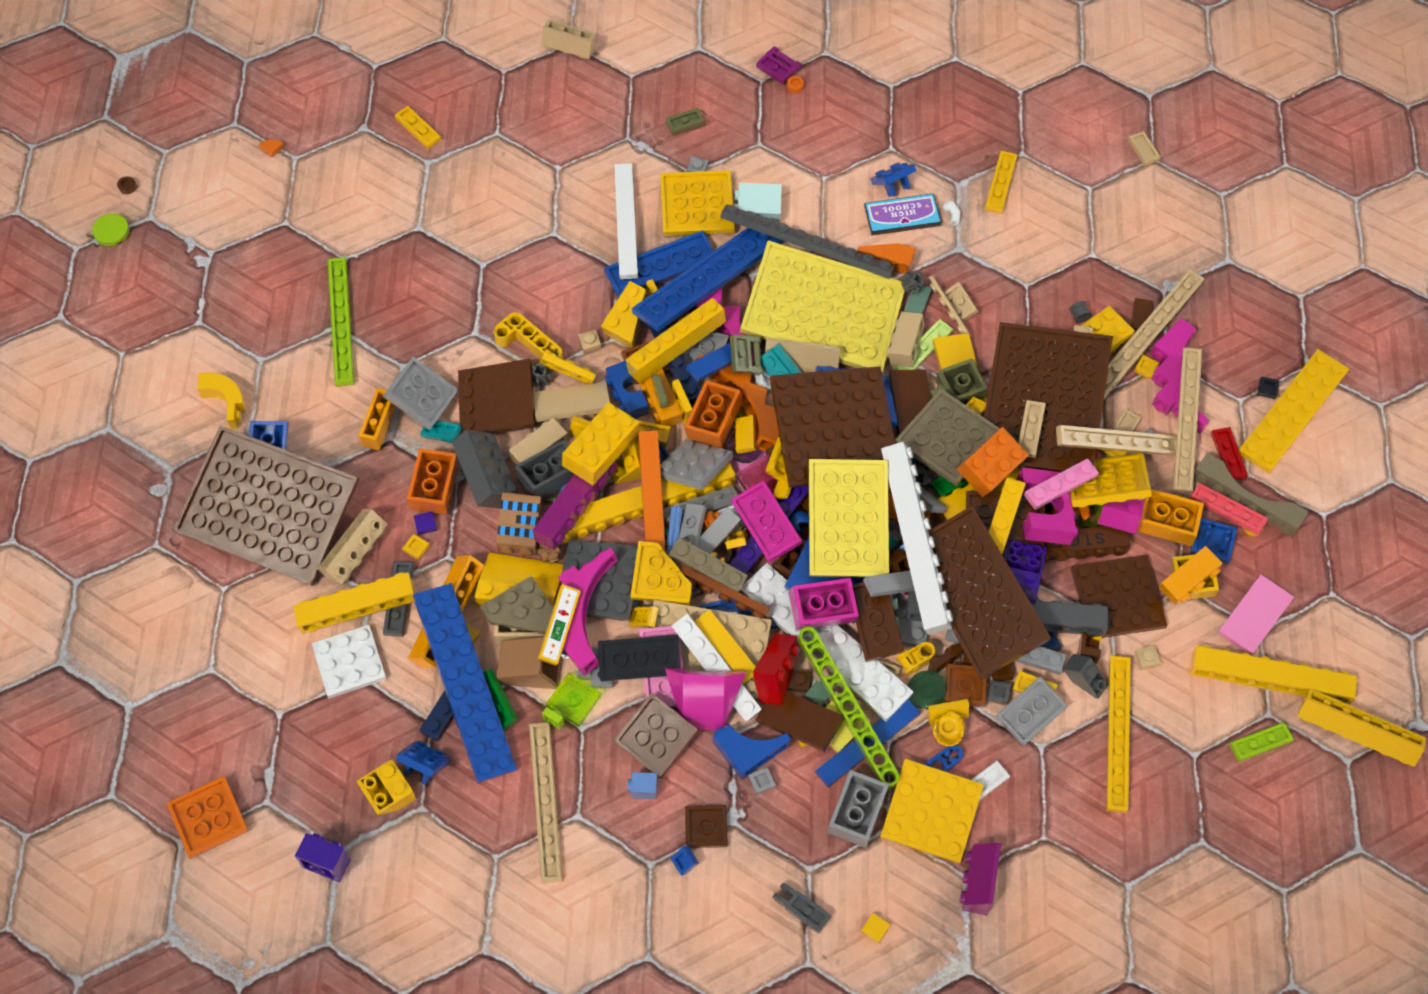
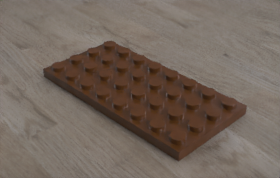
(985, 599)

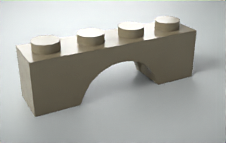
(705, 563)

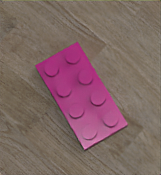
(766, 521)

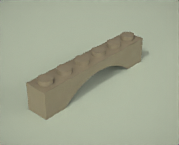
(1283, 515)

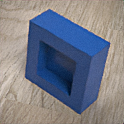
(684, 860)

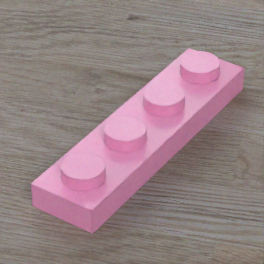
(1061, 484)

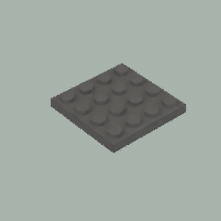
(613, 591)

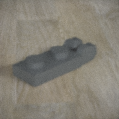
(803, 908)

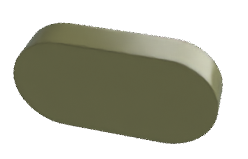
(659, 390)

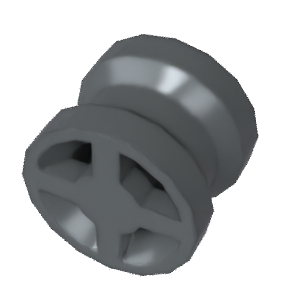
(1080, 312)

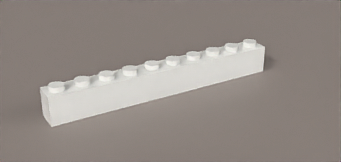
(916, 539)

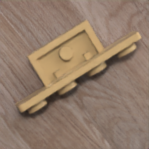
(958, 302)

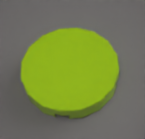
(110, 229)

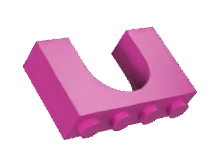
(1052, 528)

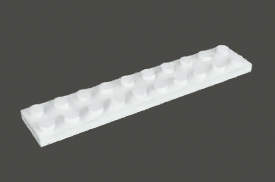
(867, 680)

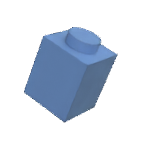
(643, 785)

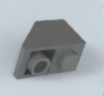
(1085, 675)

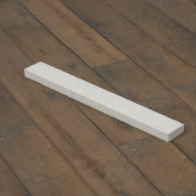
(626, 221)

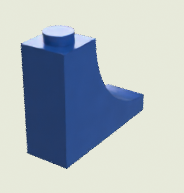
(747, 754)

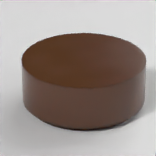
(126, 185)

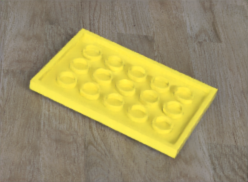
(848, 518)

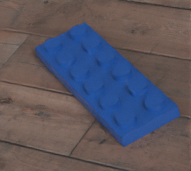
(663, 262)

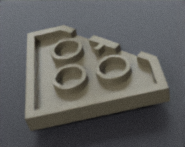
(520, 608)

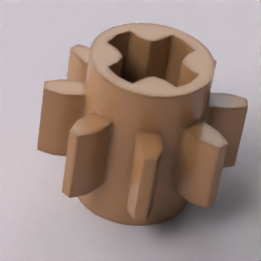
(548, 554)

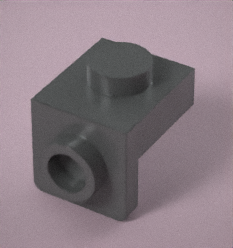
(923, 476)

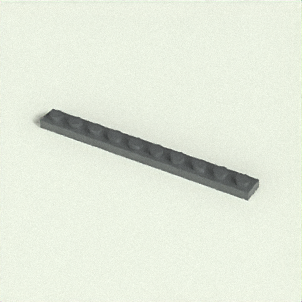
(807, 241)

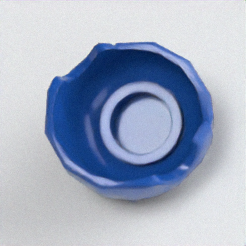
(798, 520)

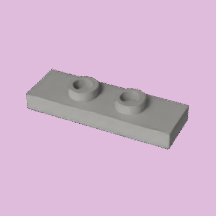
(692, 523)

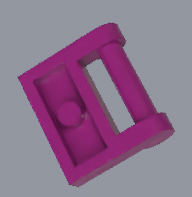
(777, 69)

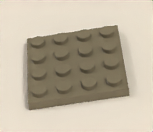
(946, 435)

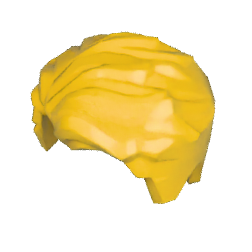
(948, 729)

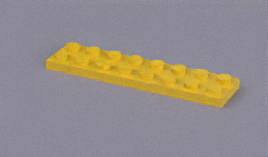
(1293, 411)

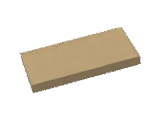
(807, 355)
(570, 401)

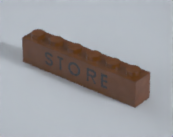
(1090, 542)

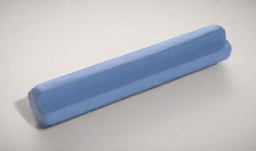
(674, 527)

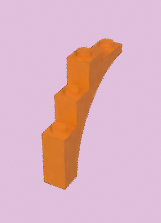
(753, 404)

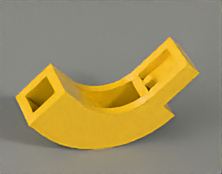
(219, 386)

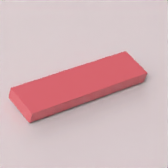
(1229, 509)

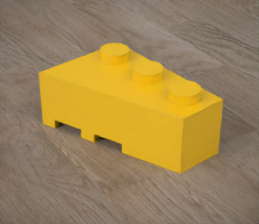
(621, 322)

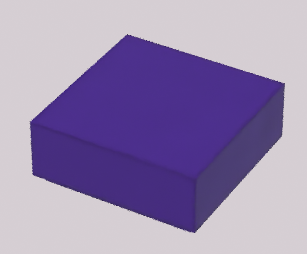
(425, 523)

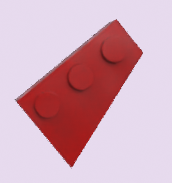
(776, 668)

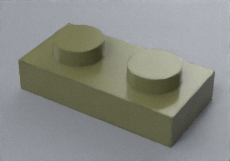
(684, 121)

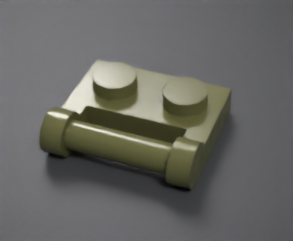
(741, 354)

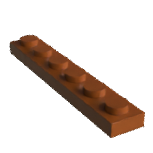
(725, 593)

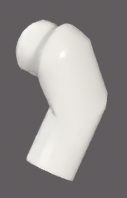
(954, 210)

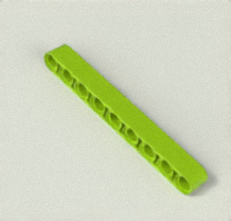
(847, 697)

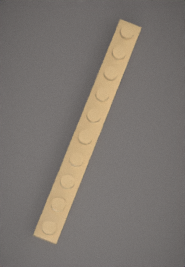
(1151, 328)

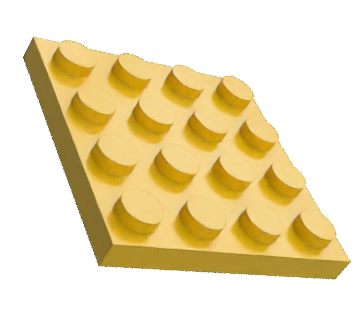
(695, 202)
(1118, 480)
(932, 811)

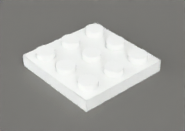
(348, 661)

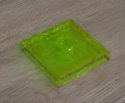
(574, 699)

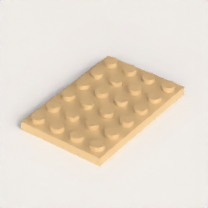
(748, 632)

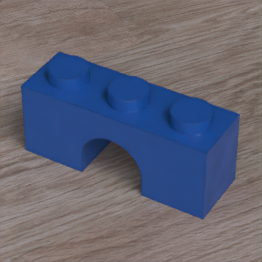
(630, 402)

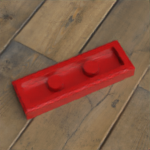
(1229, 452)

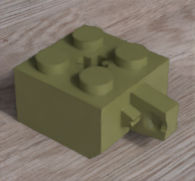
(961, 382)

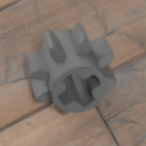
(912, 281)
(541, 374)

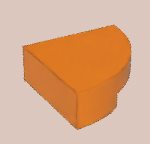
(271, 147)

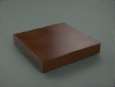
(706, 826)

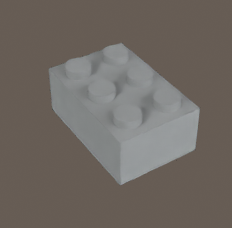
(858, 808)

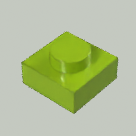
(554, 717)

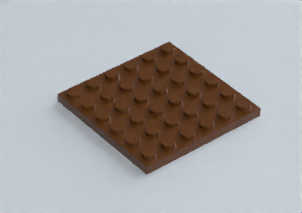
(830, 418)

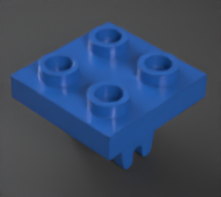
(897, 172)
(1217, 538)
(422, 759)

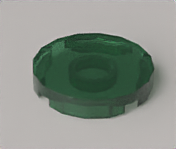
(928, 689)

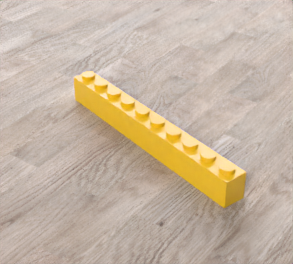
(628, 504)

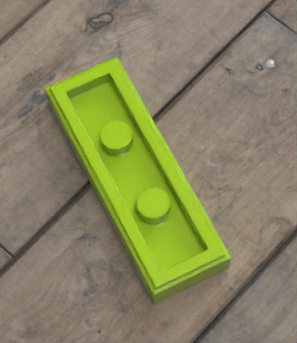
(1261, 742)

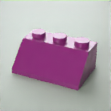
(980, 878)

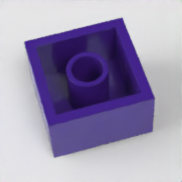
(323, 857)

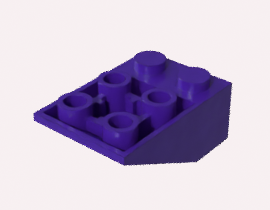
(1026, 564)

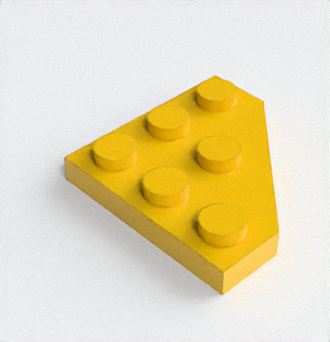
(658, 577)

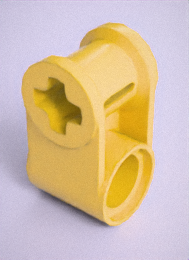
(913, 660)

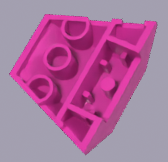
(704, 696)

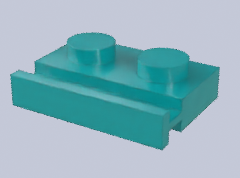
(778, 362)

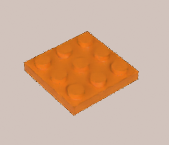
(207, 817)

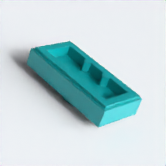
(442, 431)

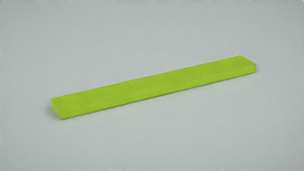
(340, 322)

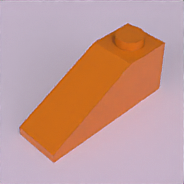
(897, 254)

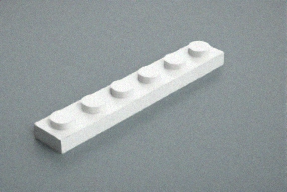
(713, 662)

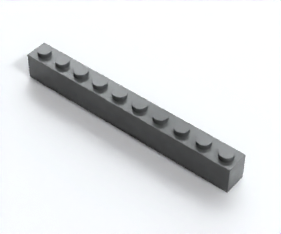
(1055, 616)

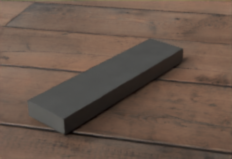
(396, 617)

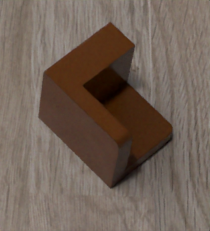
(1089, 648)

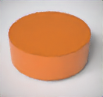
(795, 84)

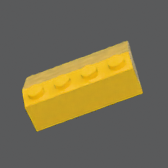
(506, 571)

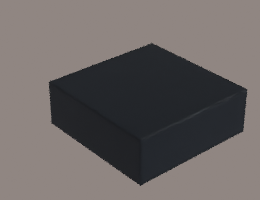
(1267, 387)

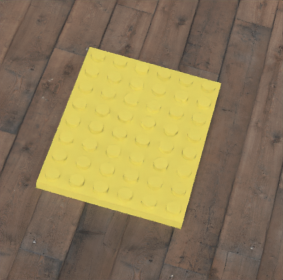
(823, 304)

